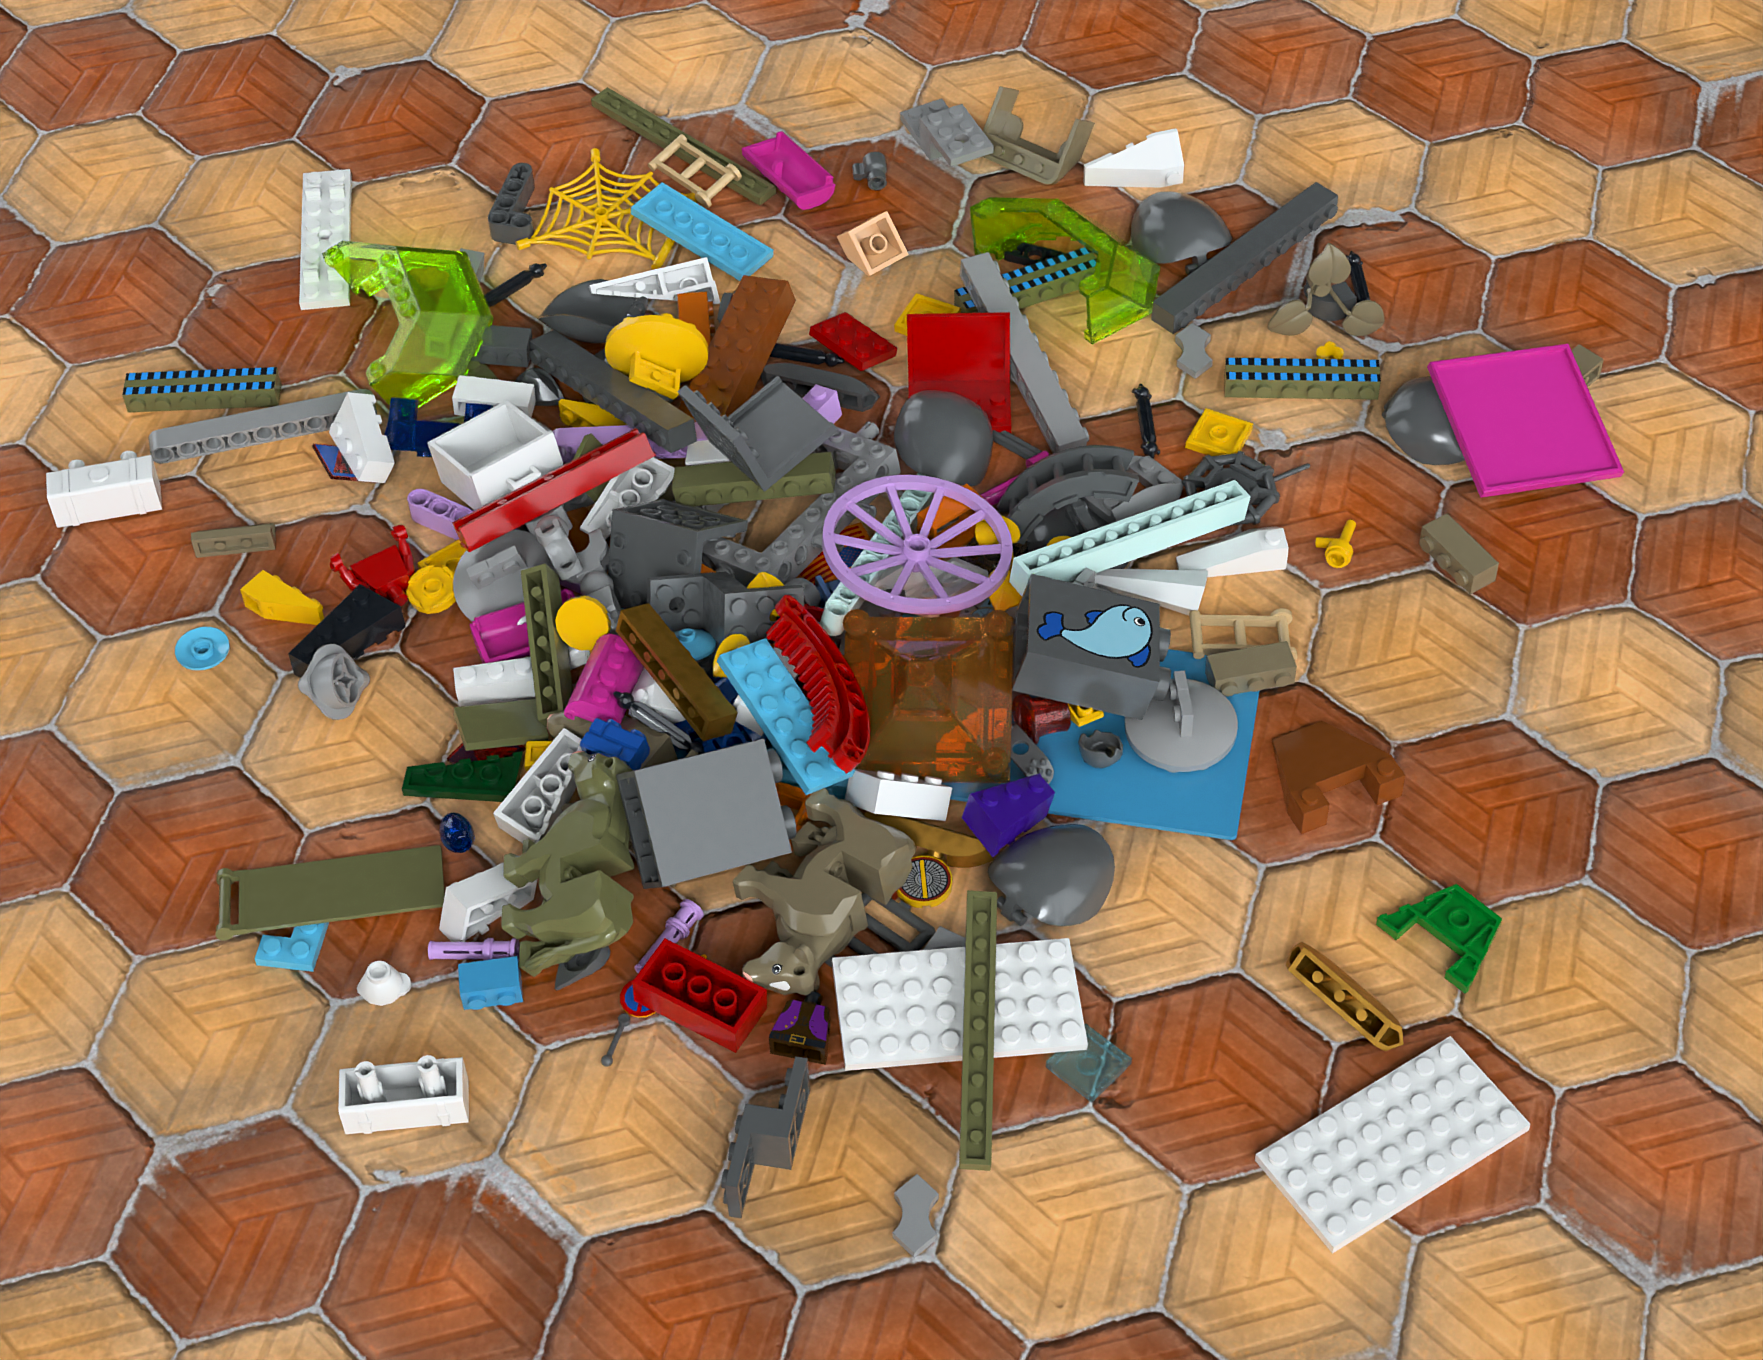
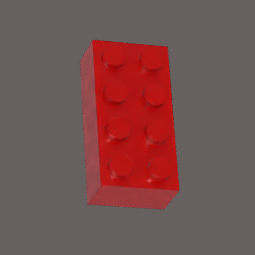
(700, 995)

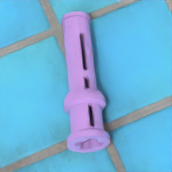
(676, 928)
(474, 950)

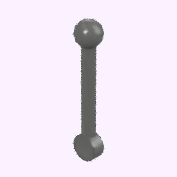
(623, 1020)

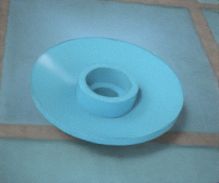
(697, 642)
(202, 648)

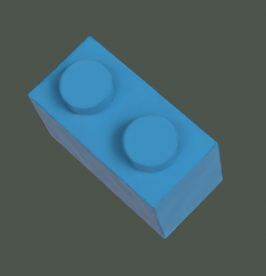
(490, 983)

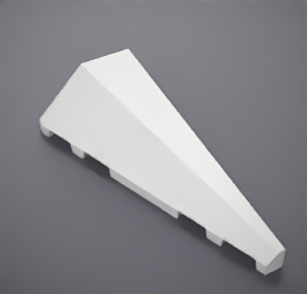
(663, 282)
(1170, 588)

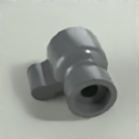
(873, 168)

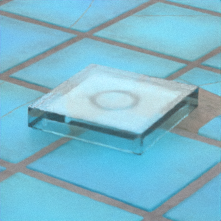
(1090, 1069)

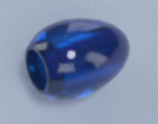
(456, 833)

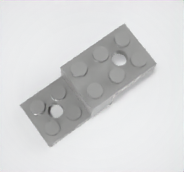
(946, 132)

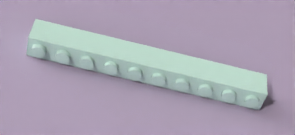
(1134, 536)

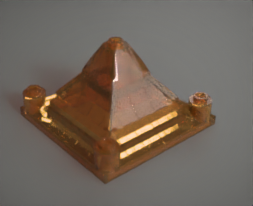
(935, 694)

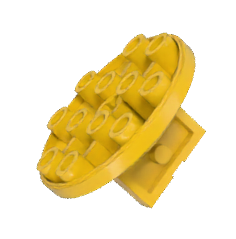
(657, 352)

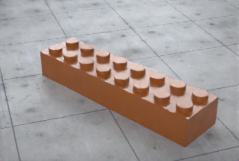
(743, 343)

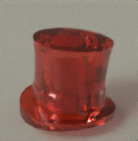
(1040, 716)

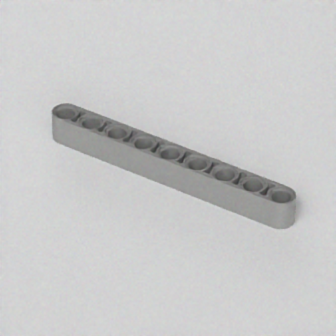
(246, 428)

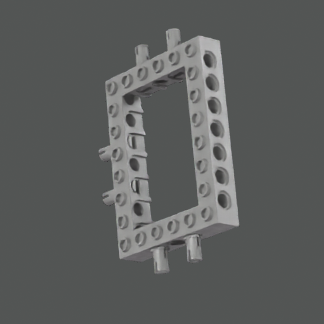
(802, 540)

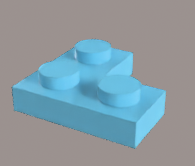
(293, 953)

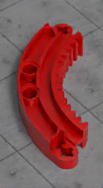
(836, 698)

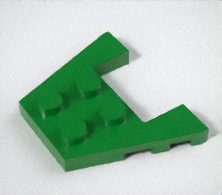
(1457, 922)

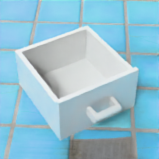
(494, 455)

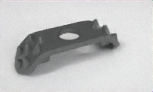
(1034, 760)

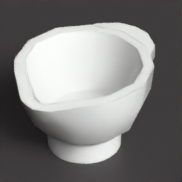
(383, 984)

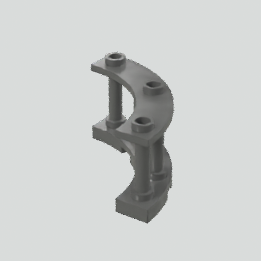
(1064, 479)

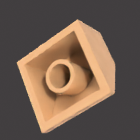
(873, 244)

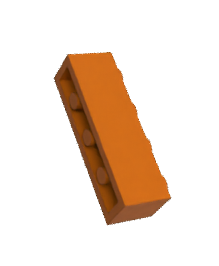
(696, 309)

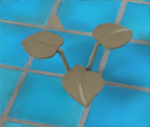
(1327, 268)

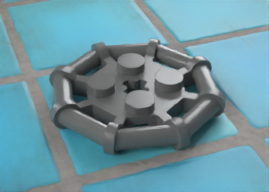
(1244, 477)

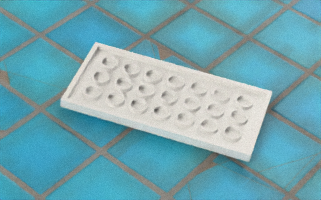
(912, 1004)
(1391, 1143)

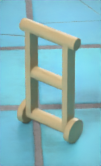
(703, 197)
(1279, 618)

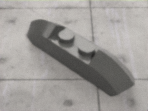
(801, 379)

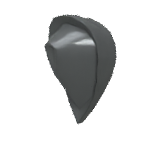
(546, 389)
(581, 966)

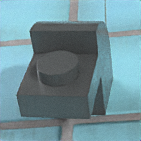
(1327, 308)

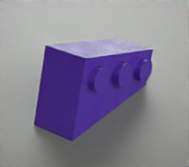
(1007, 810)

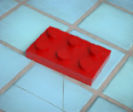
(853, 341)

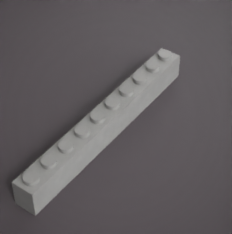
(1027, 362)

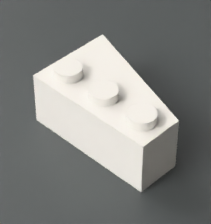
(360, 438)
(899, 795)
(479, 901)

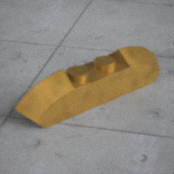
(960, 848)
(1345, 996)

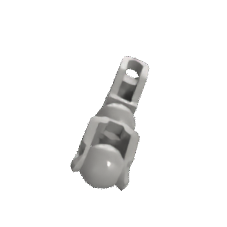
(552, 533)
(594, 578)

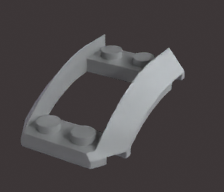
(1160, 485)

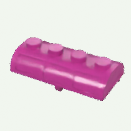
(791, 170)
(500, 637)
(607, 670)

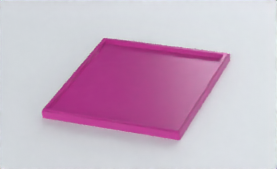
(1524, 420)

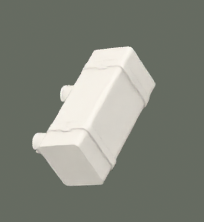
(103, 490)
(403, 1095)

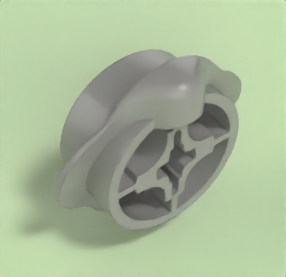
(333, 681)

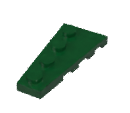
(465, 780)

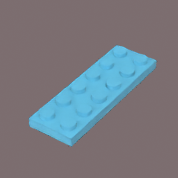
(701, 231)
(780, 712)

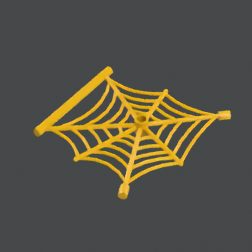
(601, 216)

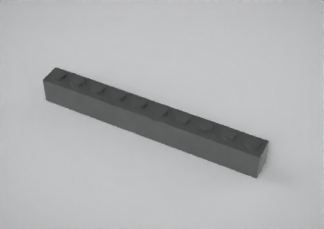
(1244, 258)
(613, 391)

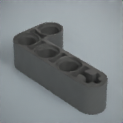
(506, 216)

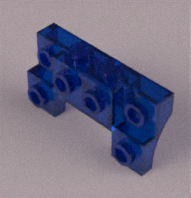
(409, 434)

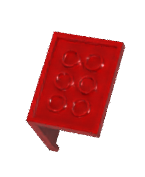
(964, 357)

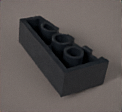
(353, 625)

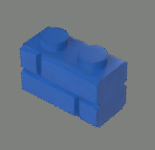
(612, 740)

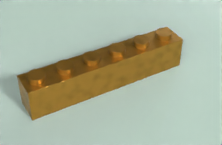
(676, 672)

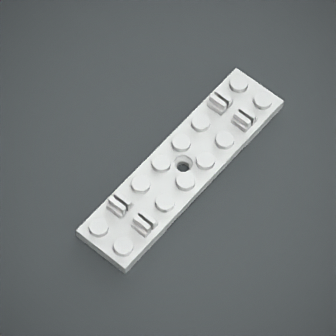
(327, 217)

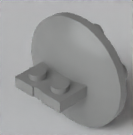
(491, 574)
(1186, 729)

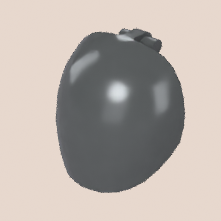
(1176, 228)
(588, 315)
(1421, 424)
(944, 437)
(1054, 875)

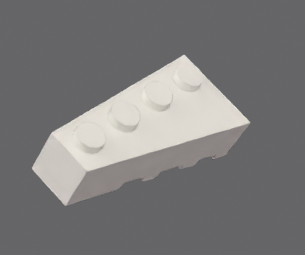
(541, 792)

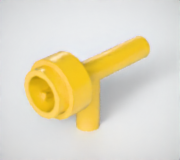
(1338, 550)

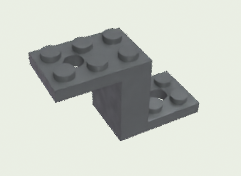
(717, 604)

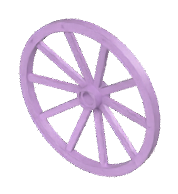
(916, 549)

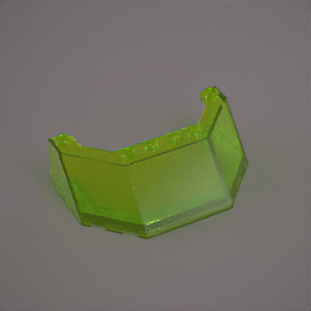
(1122, 279)
(437, 311)

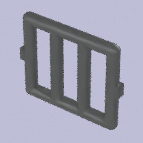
(902, 911)

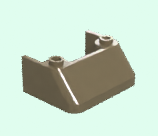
(1023, 156)

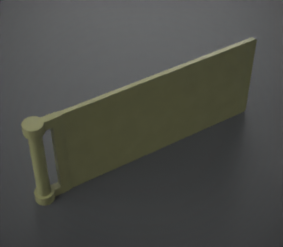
(331, 890)

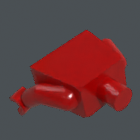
(382, 572)

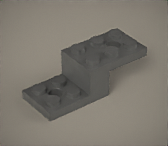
(766, 1137)

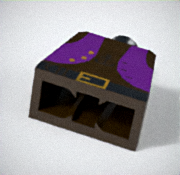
(802, 1030)

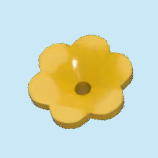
(1329, 351)

